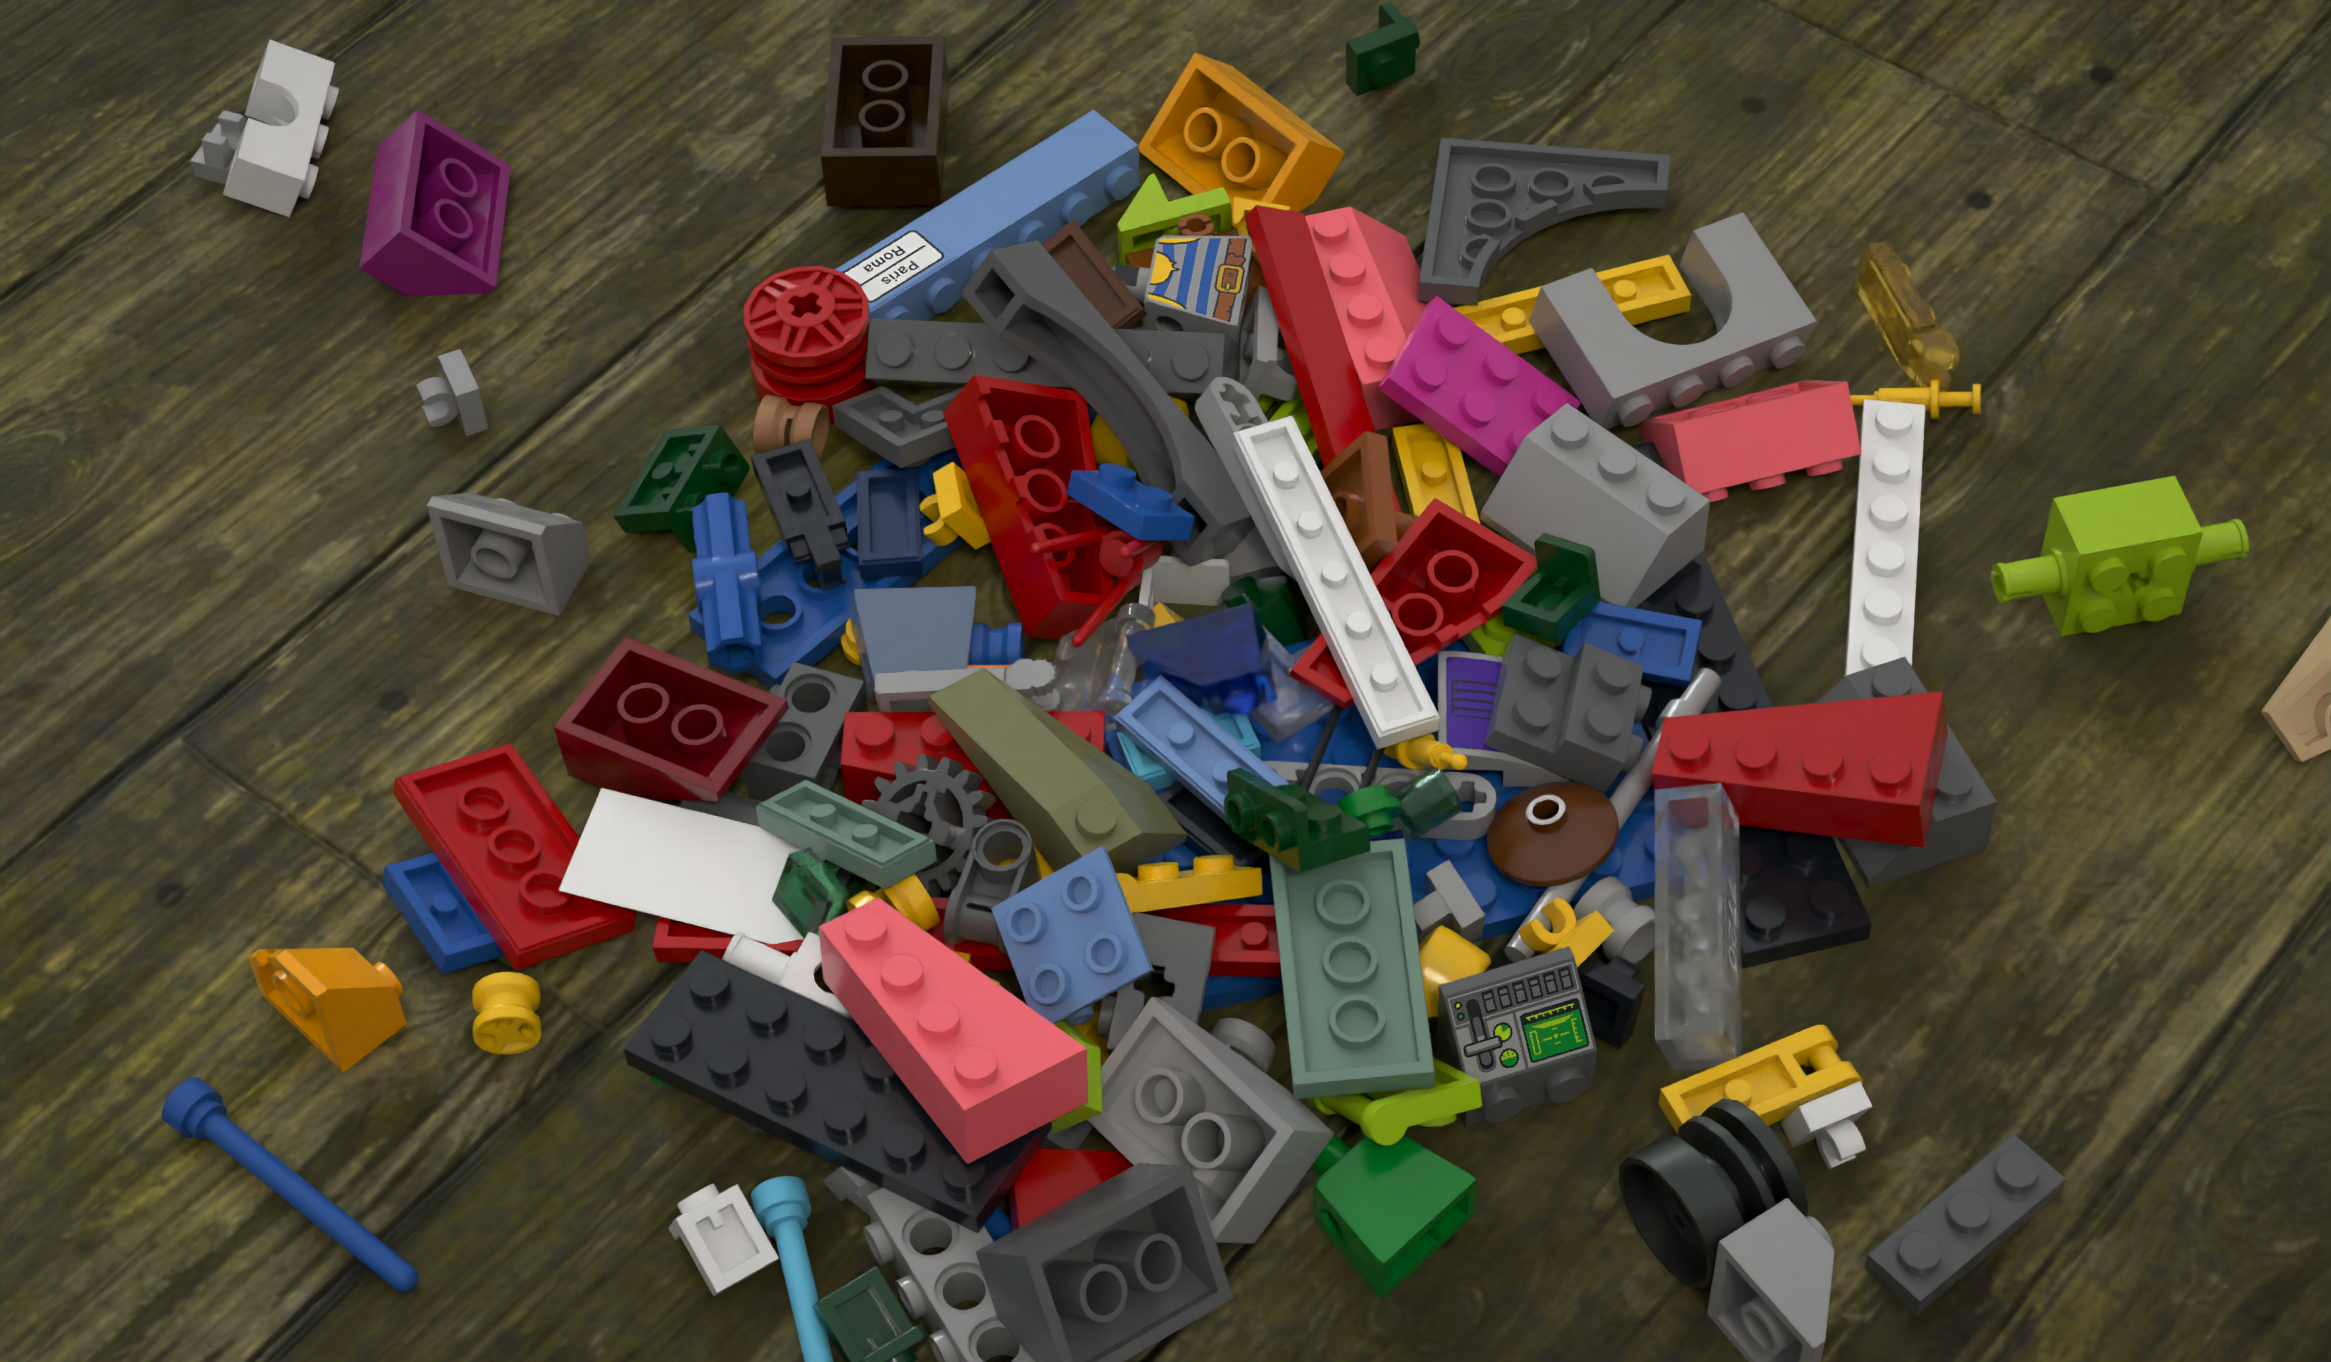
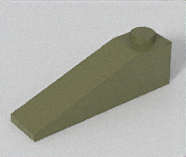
(1055, 779)

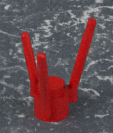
(1119, 556)

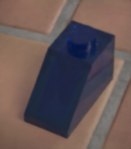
(1212, 659)

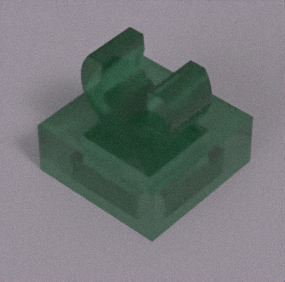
(811, 892)

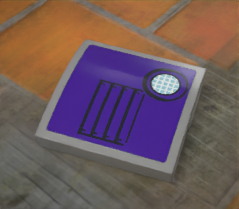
(1465, 704)

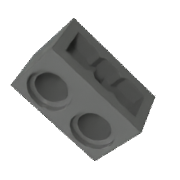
(810, 733)

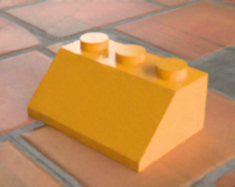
(1238, 137)

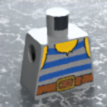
(1193, 284)

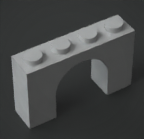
(1629, 375)

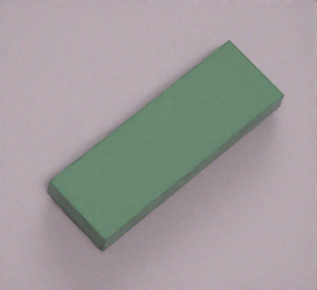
(846, 834)

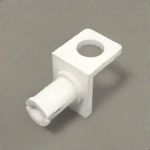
(1176, 582)
(788, 972)

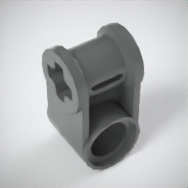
(987, 885)

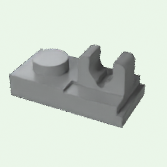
(1260, 361)

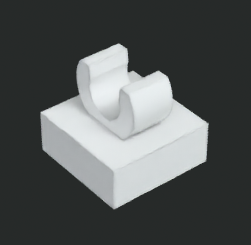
(1831, 1124)

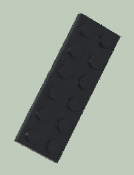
(815, 1086)

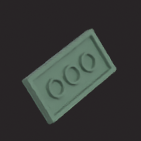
(1352, 975)

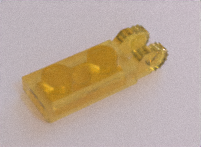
(1905, 319)

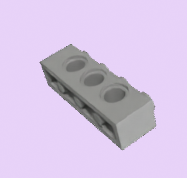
(938, 1282)

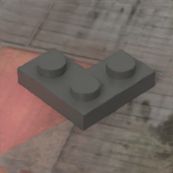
(895, 426)

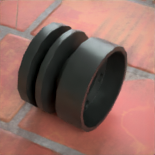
(1706, 1185)

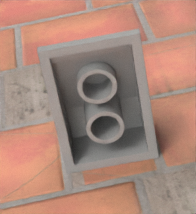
(1196, 1103)

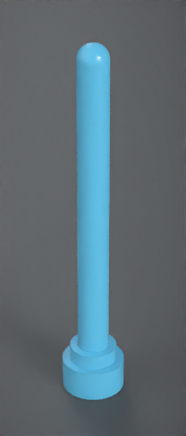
(783, 1211)

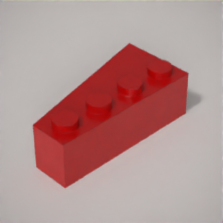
(1817, 767)

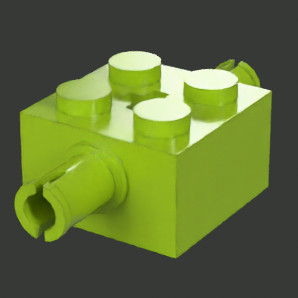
(2118, 556)

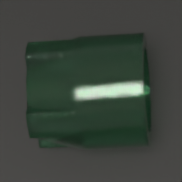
(1427, 802)

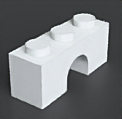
(274, 159)

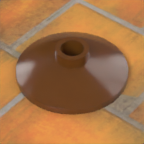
(1553, 834)

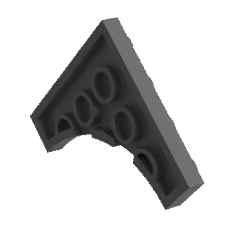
(1503, 192)

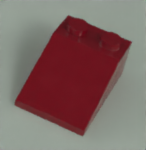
(664, 726)

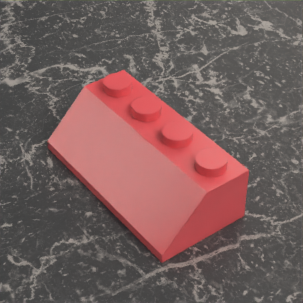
(1374, 296)

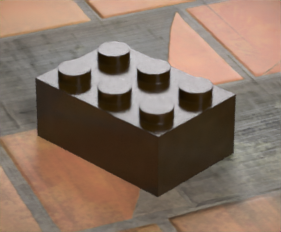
(885, 121)

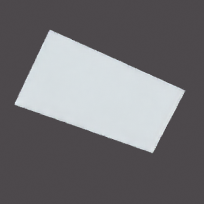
(682, 866)

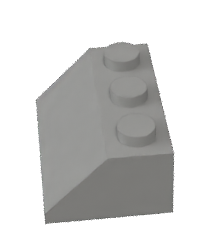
(1603, 494)

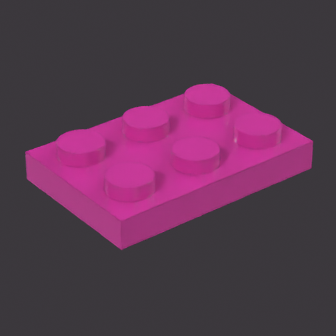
(1470, 386)

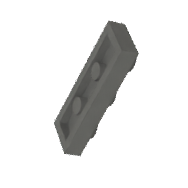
(1964, 1224)

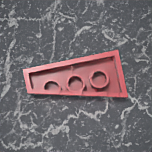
(950, 1032)

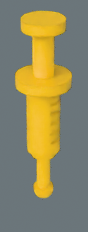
(1929, 396)
(1425, 752)

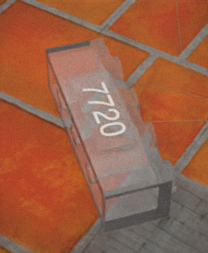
(1697, 927)

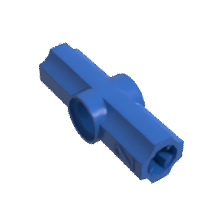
(727, 583)

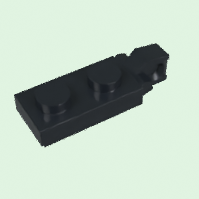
(804, 509)

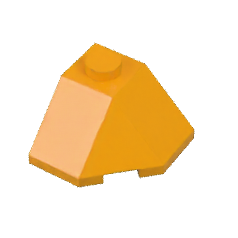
(332, 998)

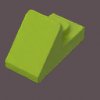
(1153, 216)

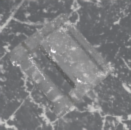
(1103, 668)

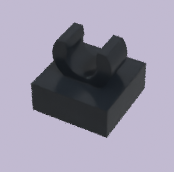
(1611, 997)

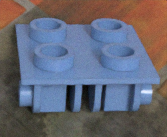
(1072, 939)

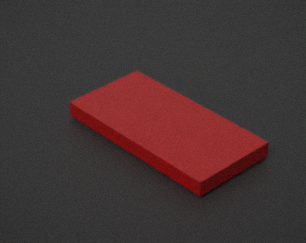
(508, 854)

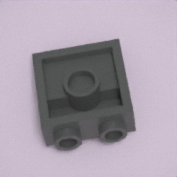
(1568, 711)

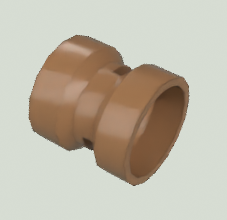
(785, 424)

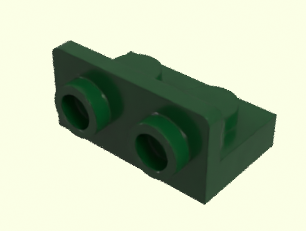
(678, 477)
(1292, 822)

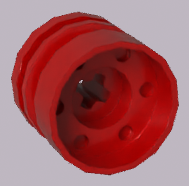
(808, 336)

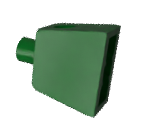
(1389, 1206)

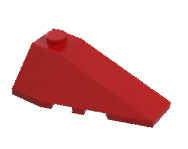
(1436, 587)

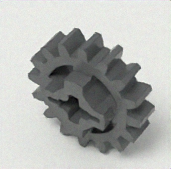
(941, 796)

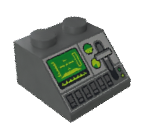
(1519, 1034)

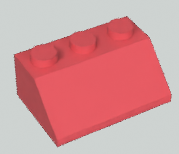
(1757, 437)

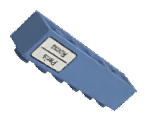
(1025, 200)

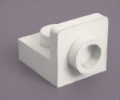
(722, 1237)

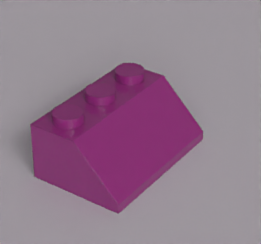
(435, 212)

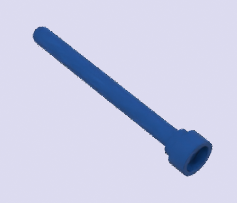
(198, 1112)

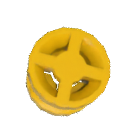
(506, 1013)

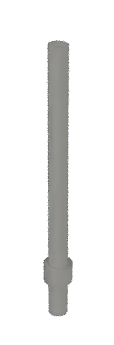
(1625, 796)

